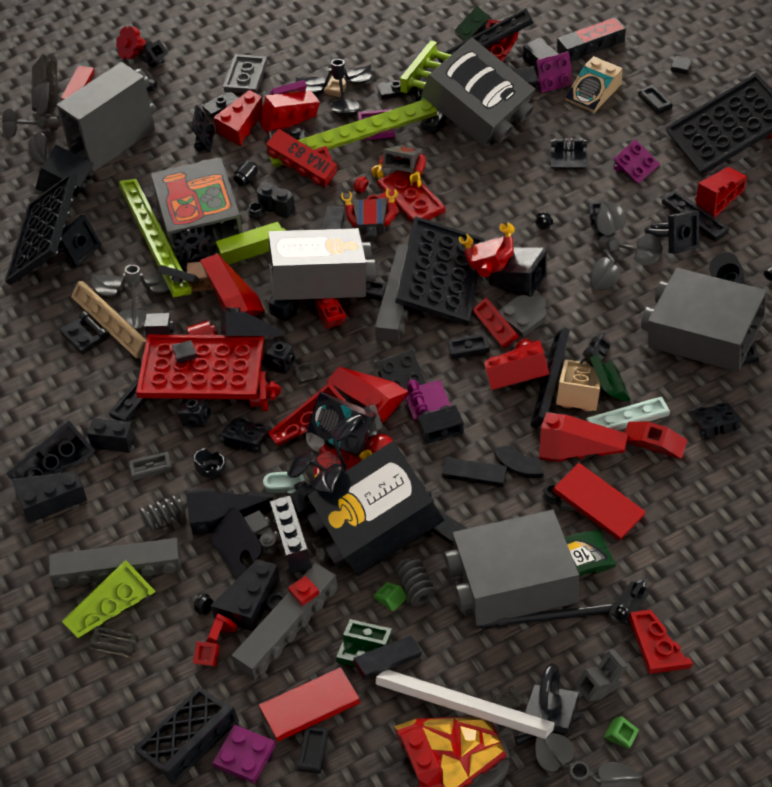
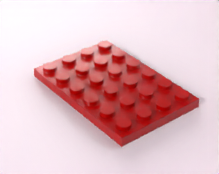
(223, 367)

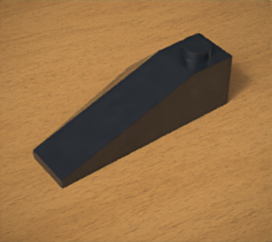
(56, 452)

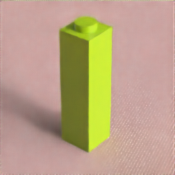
(246, 244)

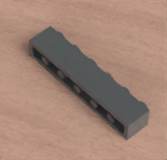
(392, 315)
(98, 563)
(282, 625)

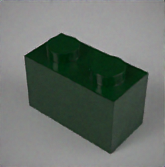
(472, 24)

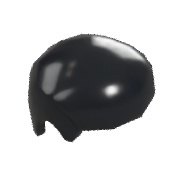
(208, 463)

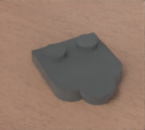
(525, 313)

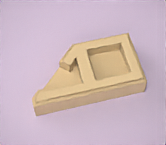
(333, 87)

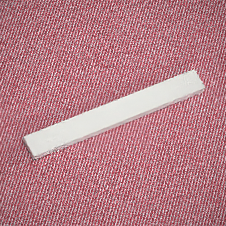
(465, 703)

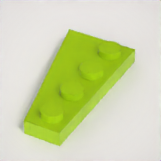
(117, 592)

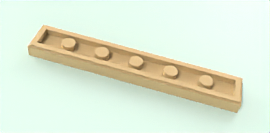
(109, 319)

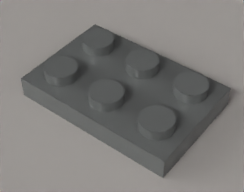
(245, 73)

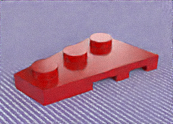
(655, 645)

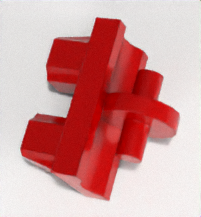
(271, 390)

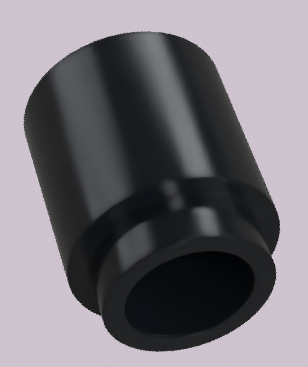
(245, 172)

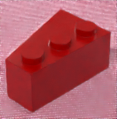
(288, 109)
(239, 117)
(720, 190)
(517, 365)

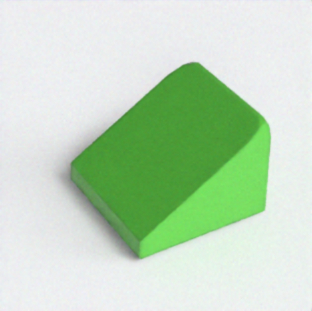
(390, 596)
(621, 732)

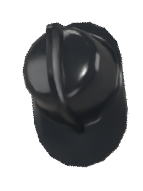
(727, 267)

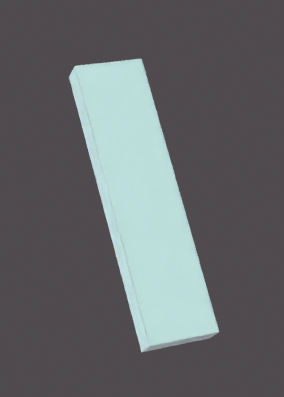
(639, 412)

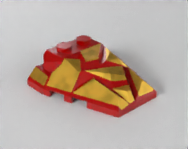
(450, 749)

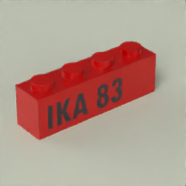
(301, 158)

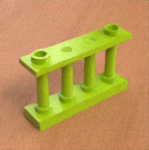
(419, 65)

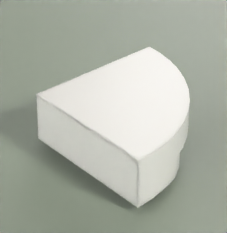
(314, 441)

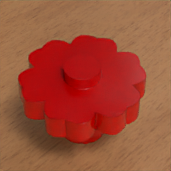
(129, 43)

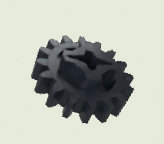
(197, 240)

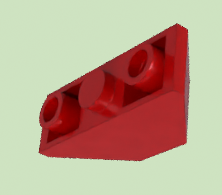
(330, 312)
(656, 438)

